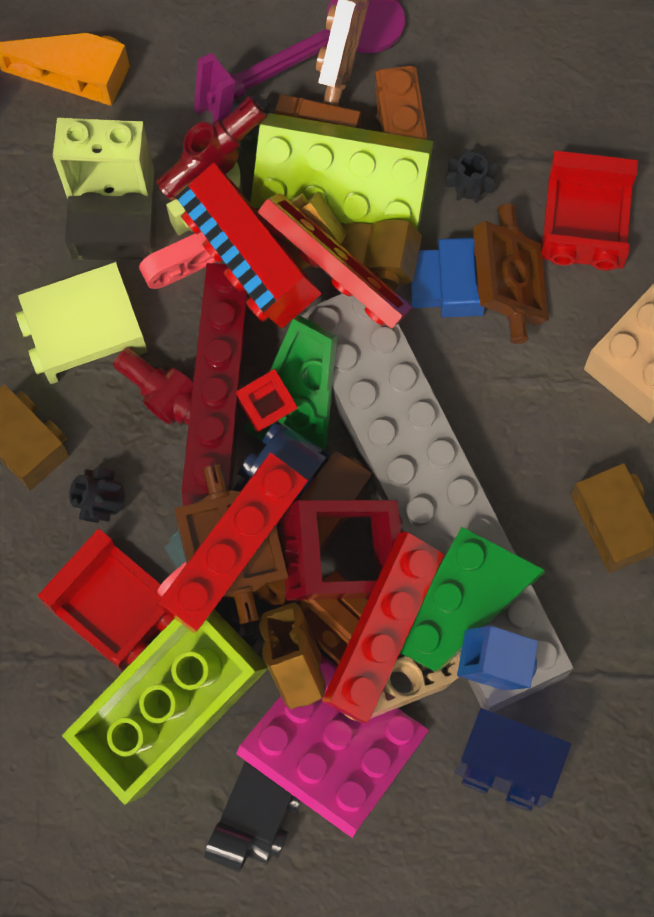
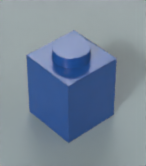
(498, 658)

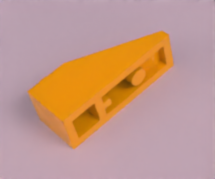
(72, 63)

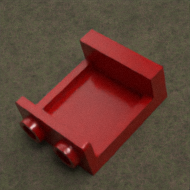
(588, 210)
(107, 601)

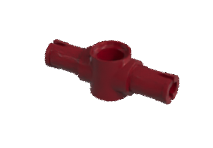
(211, 144)
(165, 392)

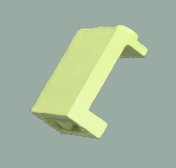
(79, 321)

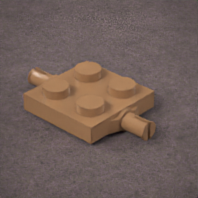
(338, 57)

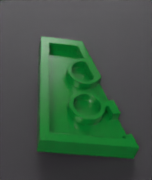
(307, 371)
(465, 594)

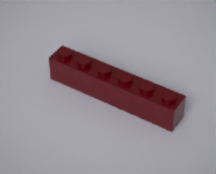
(216, 379)

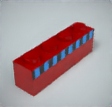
(247, 247)

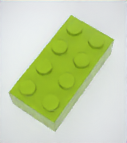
(355, 170)
(164, 704)

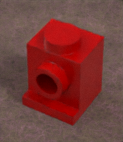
(266, 400)

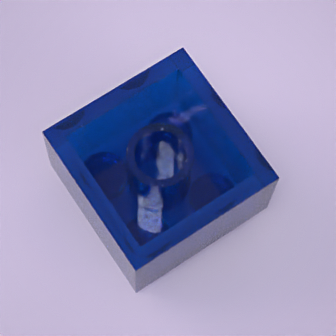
(512, 760)

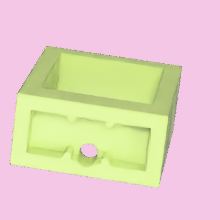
(121, 164)

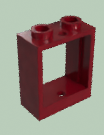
(302, 547)

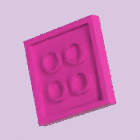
(330, 759)

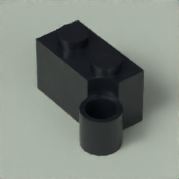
(251, 821)

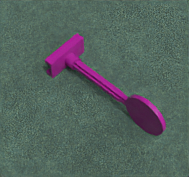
(218, 88)

